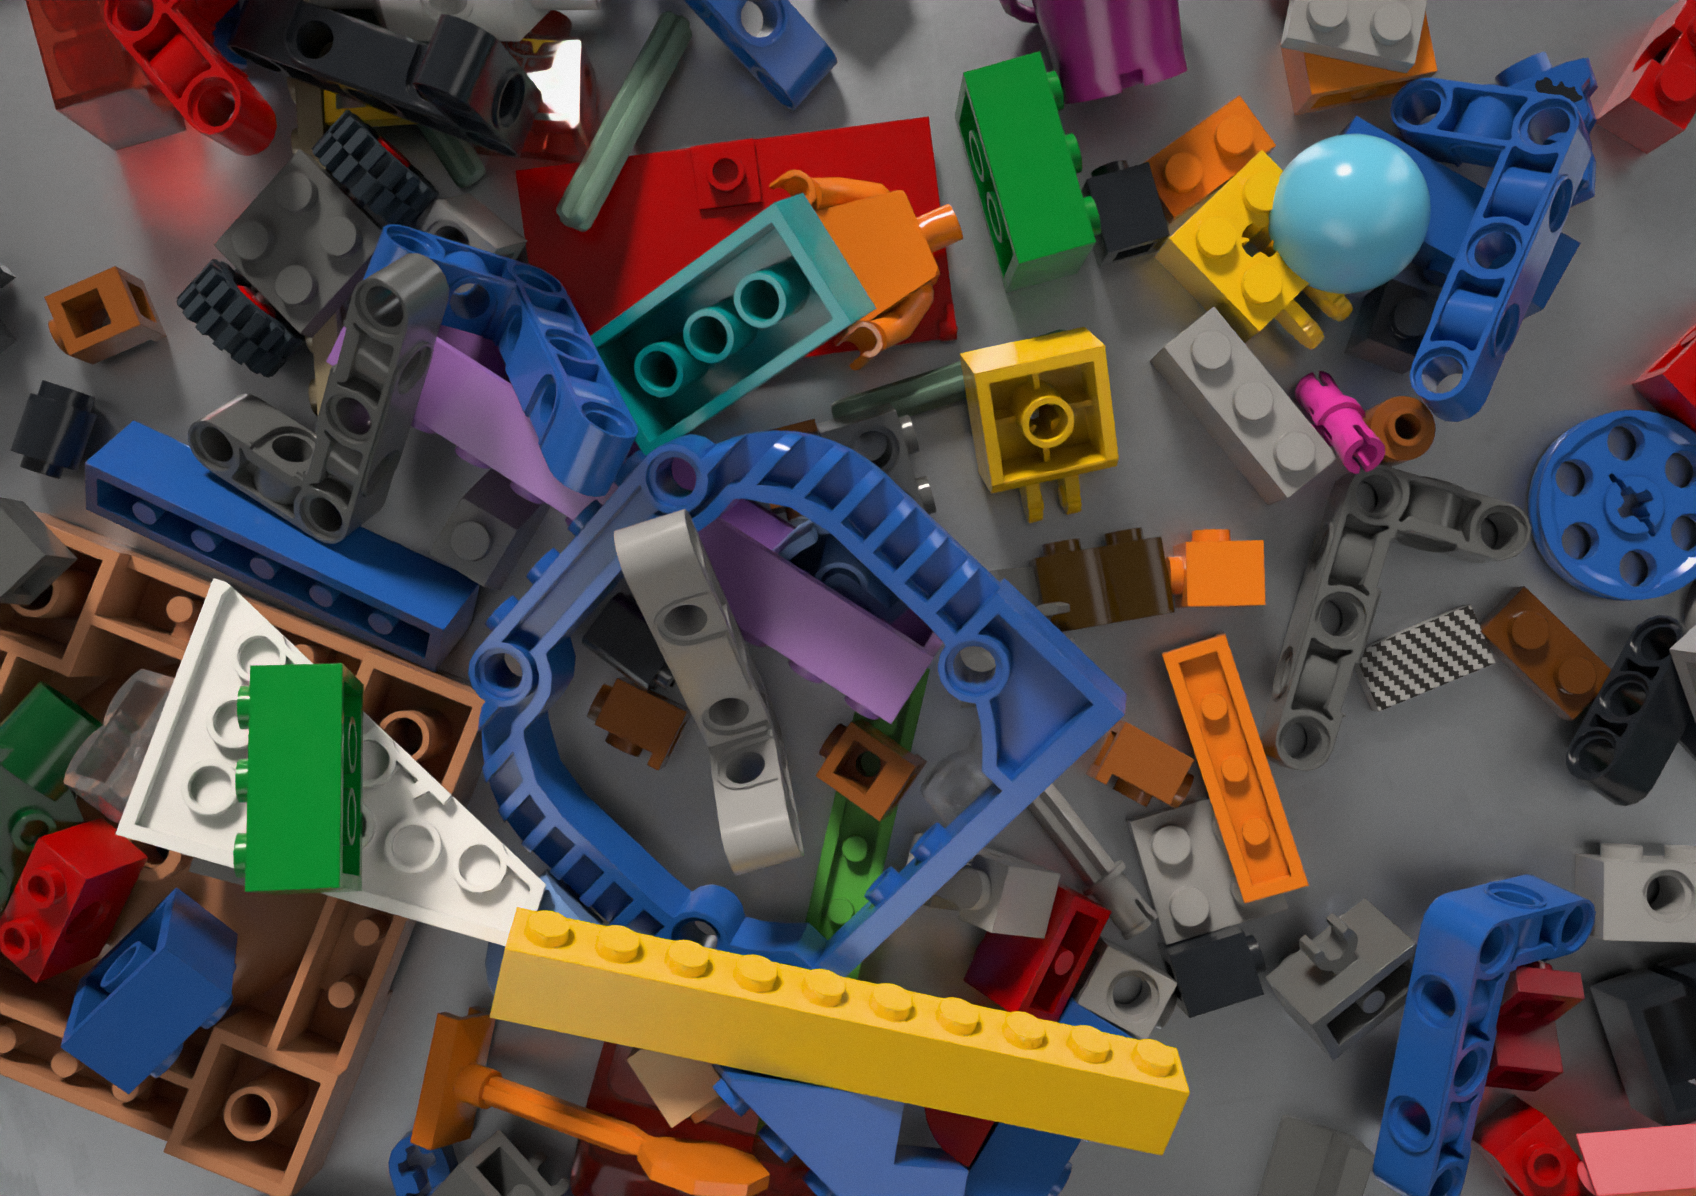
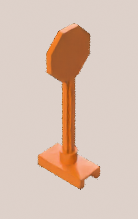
(460, 1082)

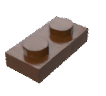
(1544, 653)

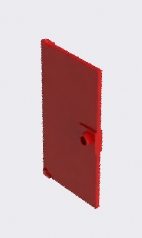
(687, 200)

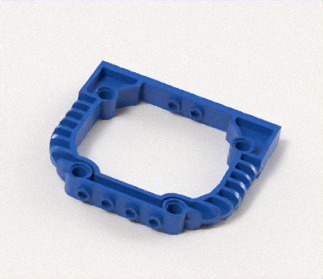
(1033, 708)

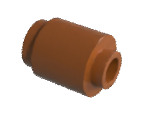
(1403, 427)

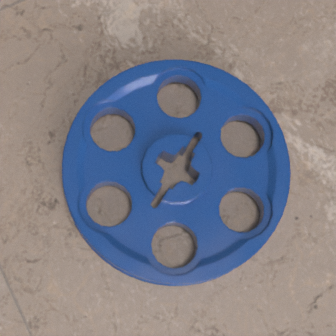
(1597, 505)

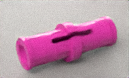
(1340, 422)

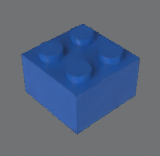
(152, 993)

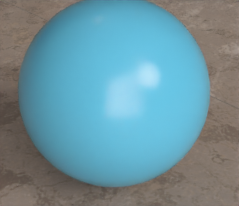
(1350, 213)

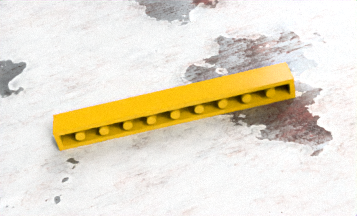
(837, 1032)

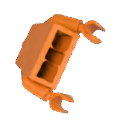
(884, 249)

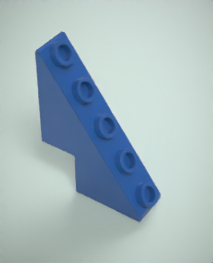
(841, 1137)

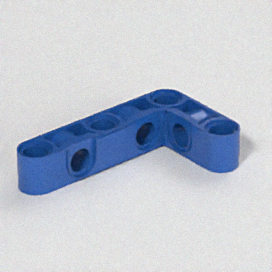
(785, 54)
(1516, 214)
(545, 349)
(1451, 1017)

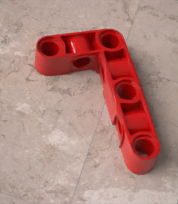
(179, 58)

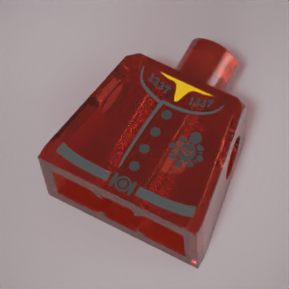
(568, 84)

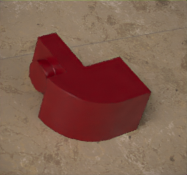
(1526, 1037)

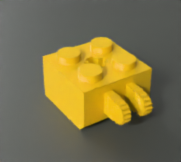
(1246, 290)
(1075, 423)

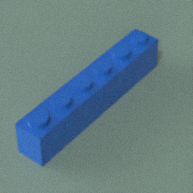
(356, 584)

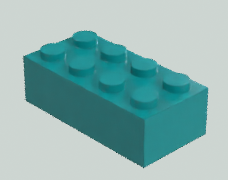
(730, 321)

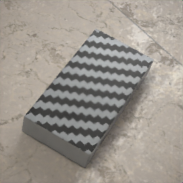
(1423, 657)

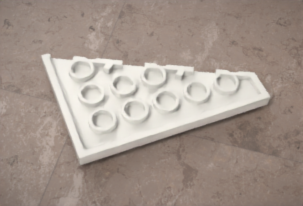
(418, 842)

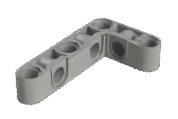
(720, 686)

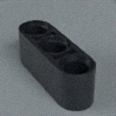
(1633, 717)

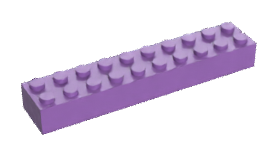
(772, 599)

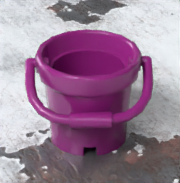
(1107, 43)

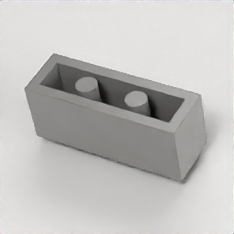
(1243, 408)

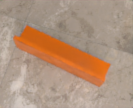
(1235, 768)

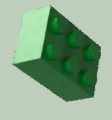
(1025, 171)
(301, 780)

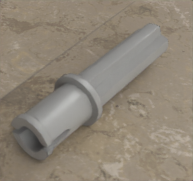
(1091, 862)

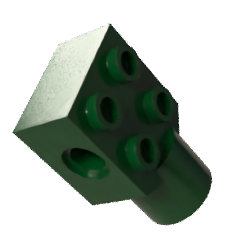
(34, 757)

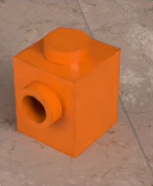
(1217, 571)

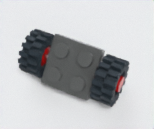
(303, 245)

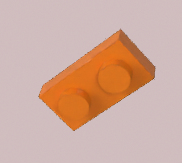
(1207, 157)

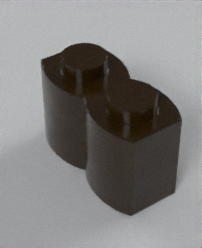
(1105, 582)

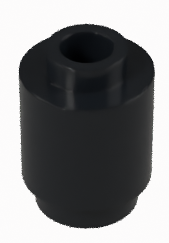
(54, 429)

